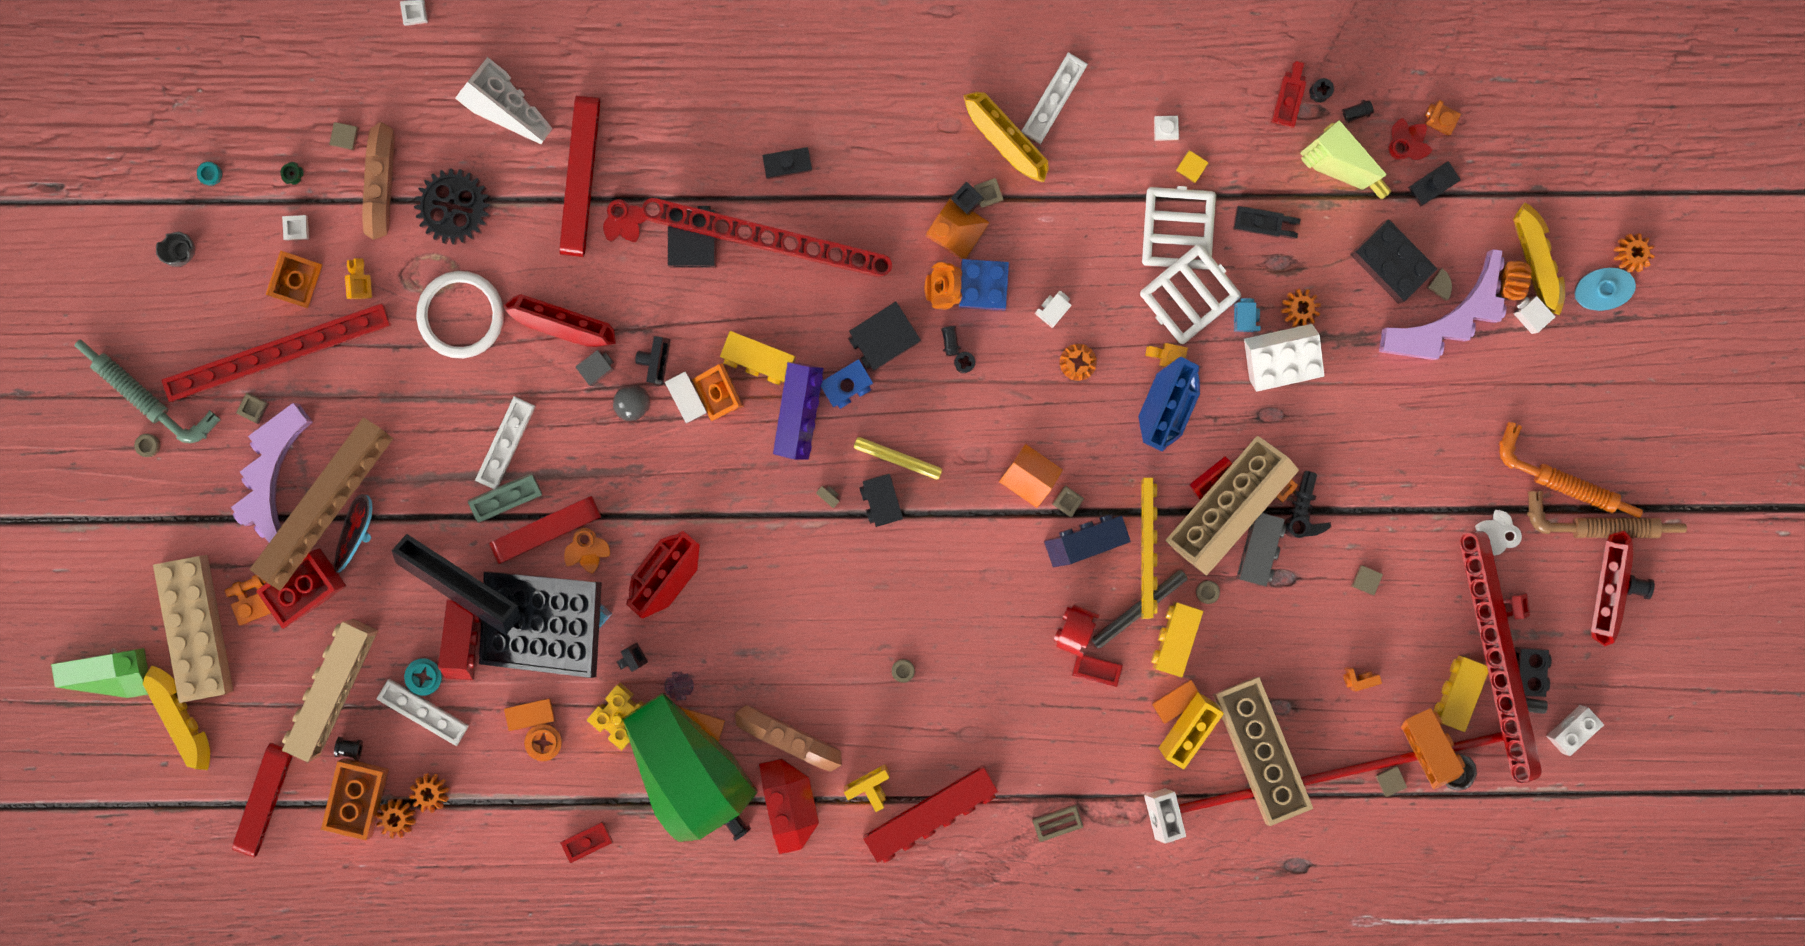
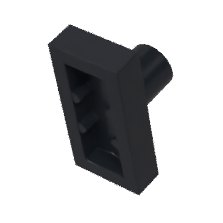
(787, 163)
(1434, 183)
(655, 360)

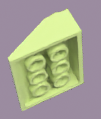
(1342, 158)

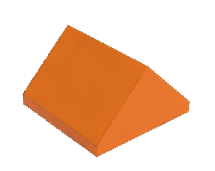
(293, 279)
(717, 392)
(1031, 475)

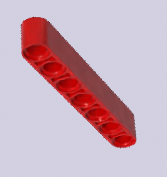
(579, 176)

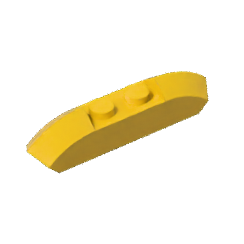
(1006, 136)
(1536, 250)
(181, 727)

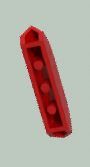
(560, 322)
(1612, 588)

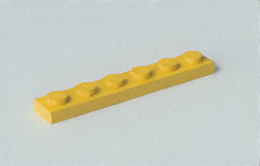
(1148, 558)

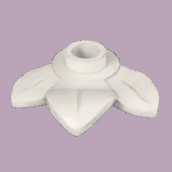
(1497, 529)

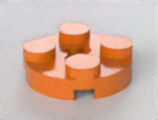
(950, 277)

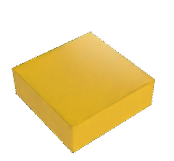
(1192, 166)

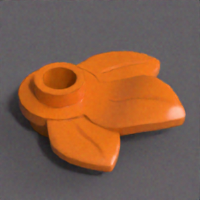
(586, 554)

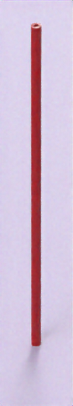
(1340, 772)

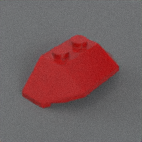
(663, 574)
(788, 804)

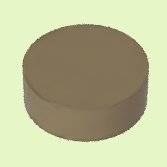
(147, 445)
(1207, 592)
(903, 670)

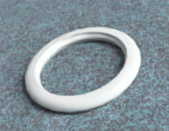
(464, 277)

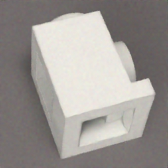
(1054, 308)

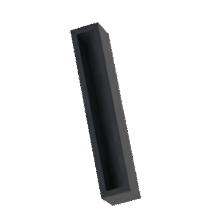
(456, 584)

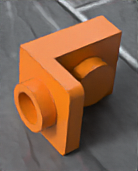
(1441, 117)
(1364, 681)

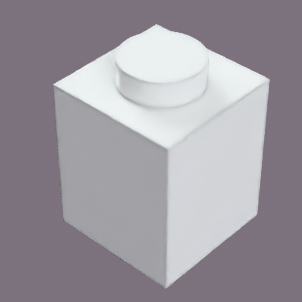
(1533, 314)

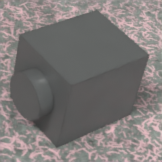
(595, 367)

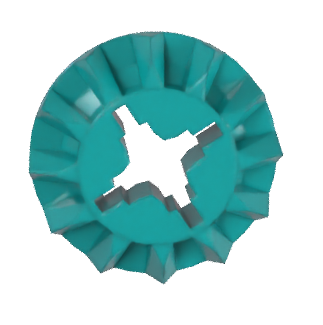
(414, 682)

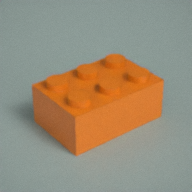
(1433, 748)
(354, 799)

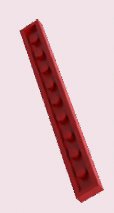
(276, 352)

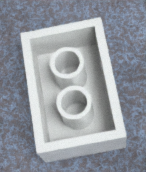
(1284, 357)

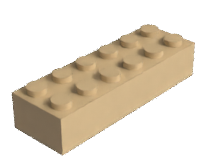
(1232, 505)
(193, 628)
(329, 690)
(1263, 751)

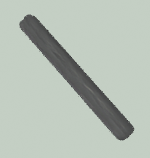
(1135, 611)

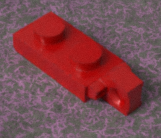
(1290, 96)

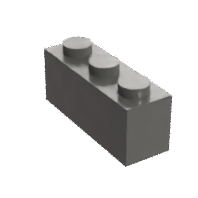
(1261, 550)

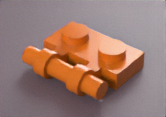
(247, 608)

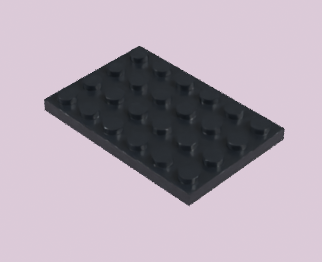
(555, 627)

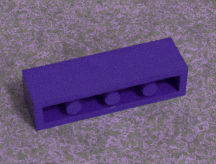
(798, 411)

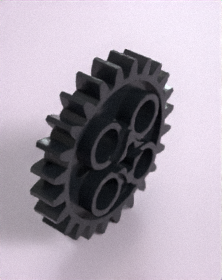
(458, 186)

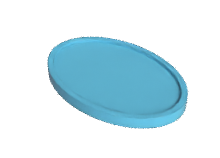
(1605, 289)

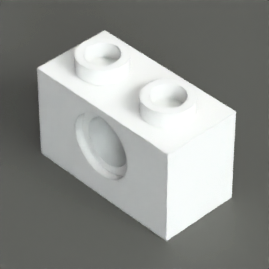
(1575, 730)
(1165, 815)

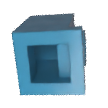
(1246, 316)

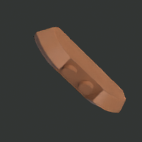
(378, 181)
(788, 738)

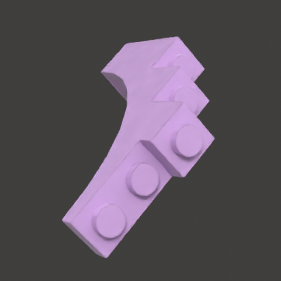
(1458, 325)
(261, 475)

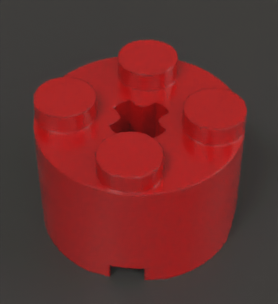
(1076, 630)

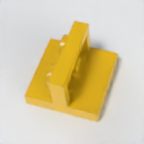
(867, 784)

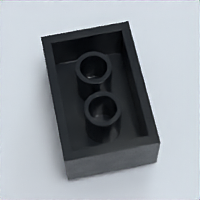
(1393, 261)
(882, 500)

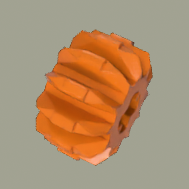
(1643, 252)
(1515, 280)
(1292, 307)
(422, 796)
(396, 827)

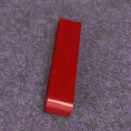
(545, 530)
(262, 800)

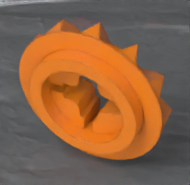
(1068, 366)
(534, 750)

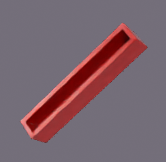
(930, 814)

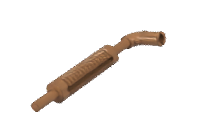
(1599, 526)

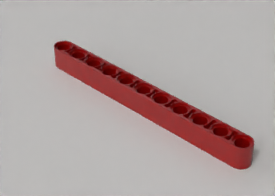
(755, 240)
(1496, 667)

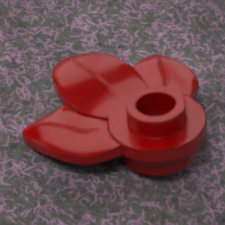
(1411, 139)
(625, 224)

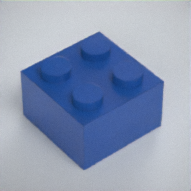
(984, 284)

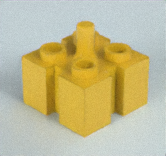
(611, 716)

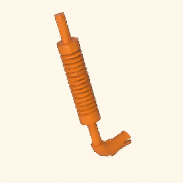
(1560, 480)

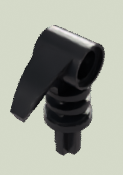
(1300, 511)

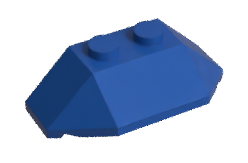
(1169, 403)

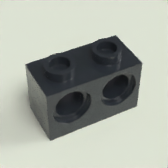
(1538, 671)

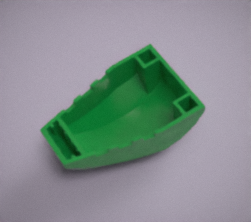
(685, 771)

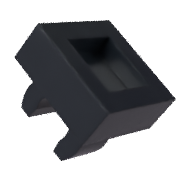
(967, 198)
(632, 657)

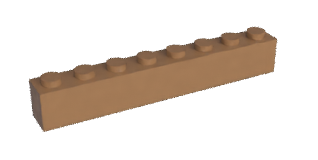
(321, 504)

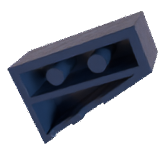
(1087, 541)

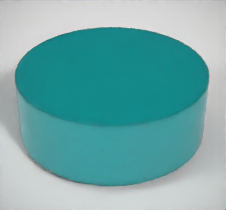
(209, 173)

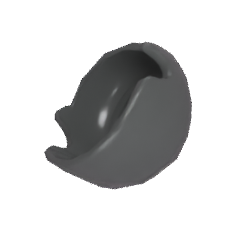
(176, 249)
(631, 402)
(1467, 778)

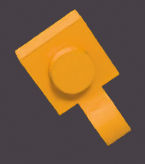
(357, 284)
(1167, 354)

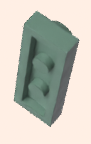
(505, 497)

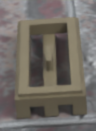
(1076, 816)

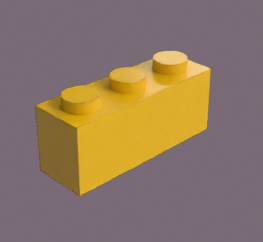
(756, 357)
(1176, 639)
(1461, 692)
(1191, 730)

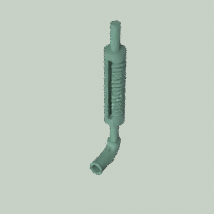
(142, 399)

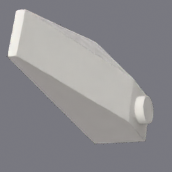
(496, 99)

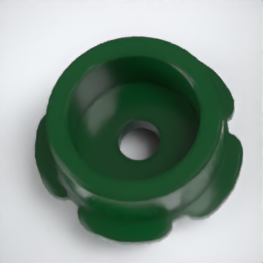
(285, 173)

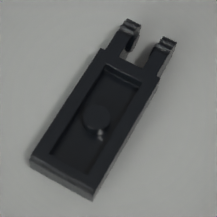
(1264, 222)

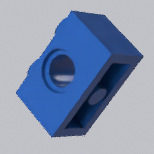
(854, 372)

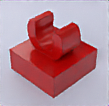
(1520, 606)

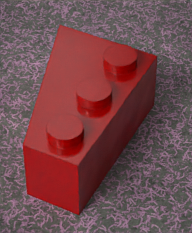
(458, 642)

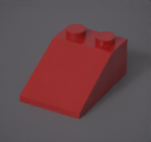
(305, 590)

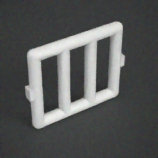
(1152, 214)
(1164, 280)

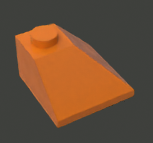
(957, 230)

